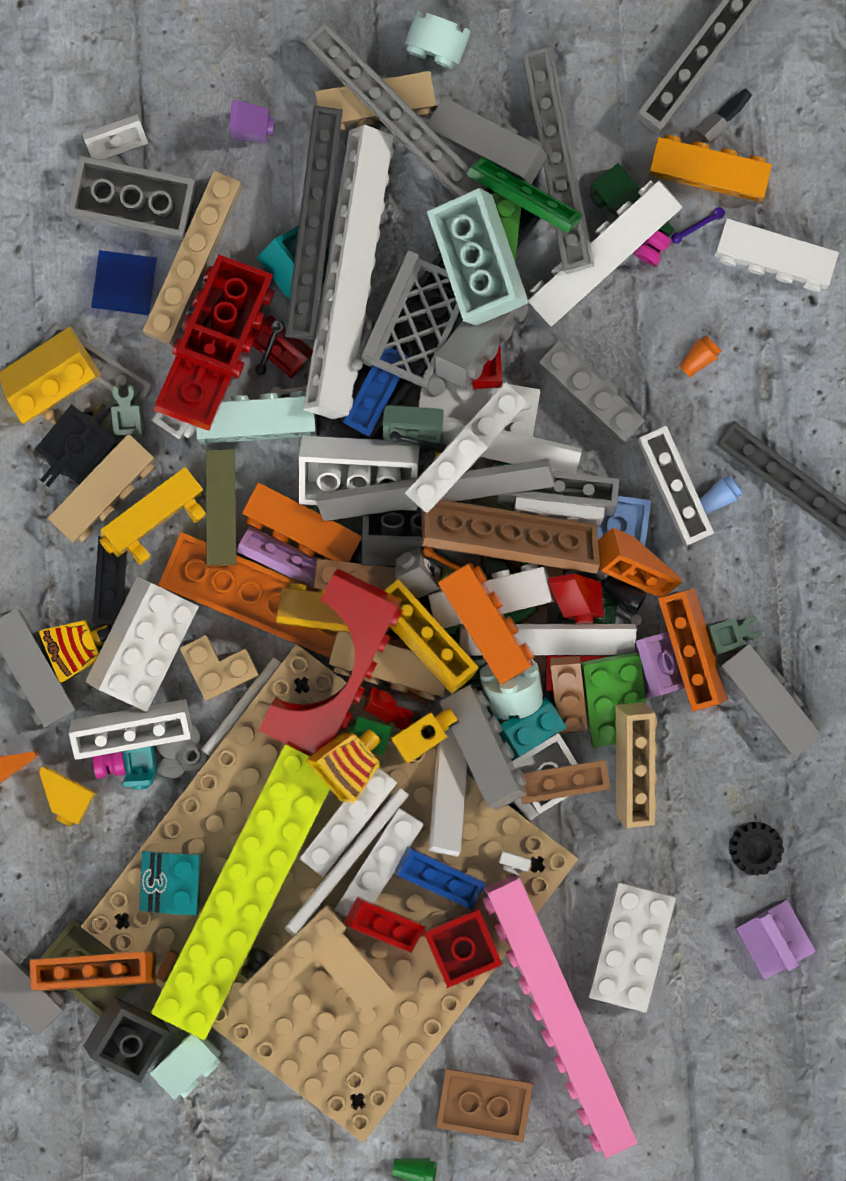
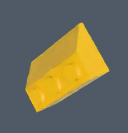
(48, 375)
(305, 609)

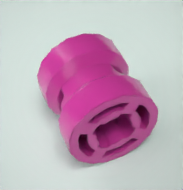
(652, 248)
(109, 764)

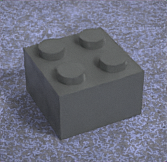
(126, 1039)

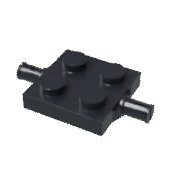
(75, 444)

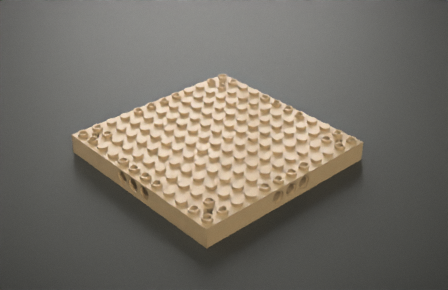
(309, 1028)

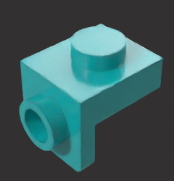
(139, 768)

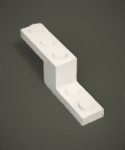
(466, 447)

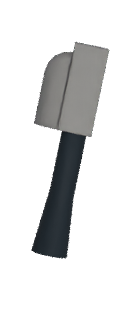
(717, 123)

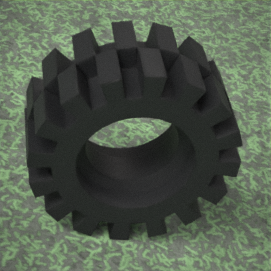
(773, 854)

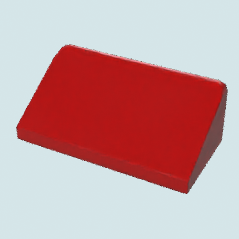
(287, 352)

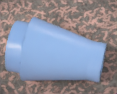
(721, 494)

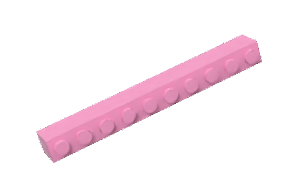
(559, 1015)

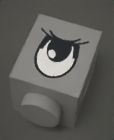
(417, 573)

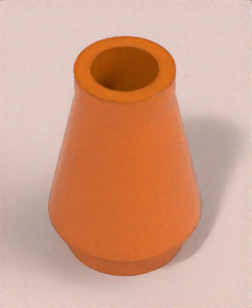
(700, 355)

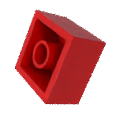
(463, 947)

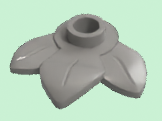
(176, 756)

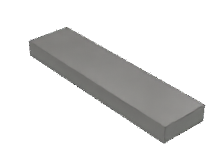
(111, 370)

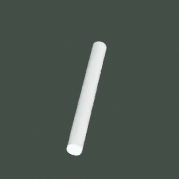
(240, 707)

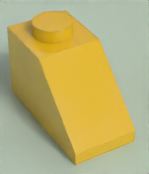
(66, 796)

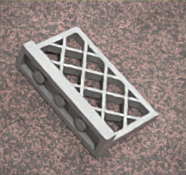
(390, 317)

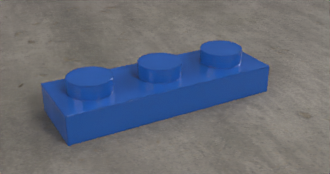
(373, 395)
(439, 877)

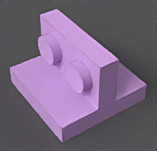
(659, 665)
(775, 940)

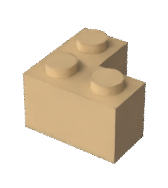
(216, 675)

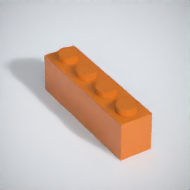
(301, 525)
(486, 623)
(693, 649)
(92, 971)

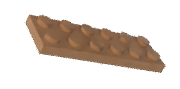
(511, 535)

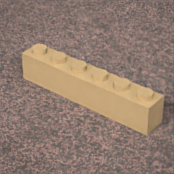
(193, 258)

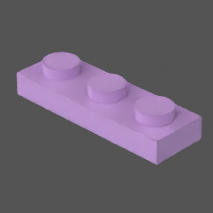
(278, 556)

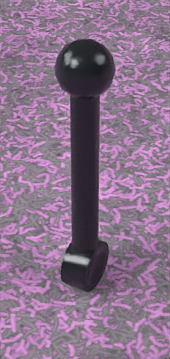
(277, 326)
(396, 437)

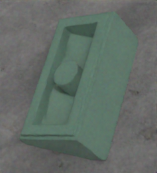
(414, 422)

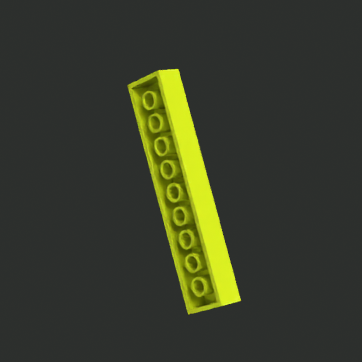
(243, 895)

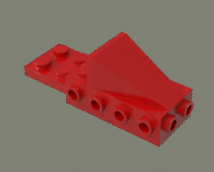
(215, 341)

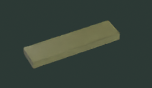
(220, 508)

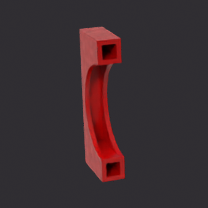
(368, 616)

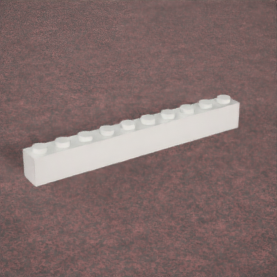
(349, 272)

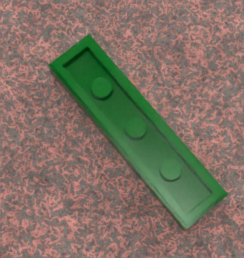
(524, 194)

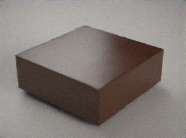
(167, 965)

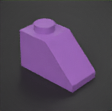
(250, 122)

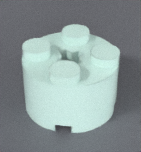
(437, 39)
(515, 697)

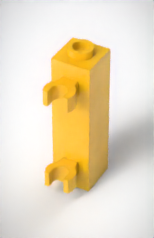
(150, 513)

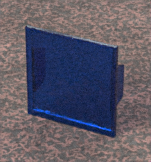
(124, 282)

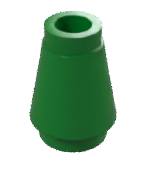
(415, 1169)

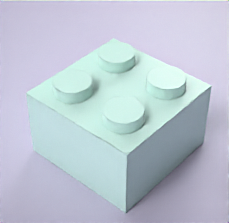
(185, 1064)

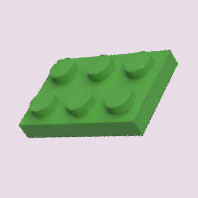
(608, 684)

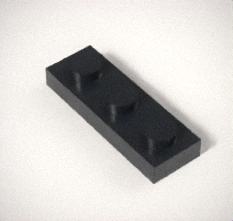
(109, 586)

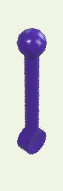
(717, 214)

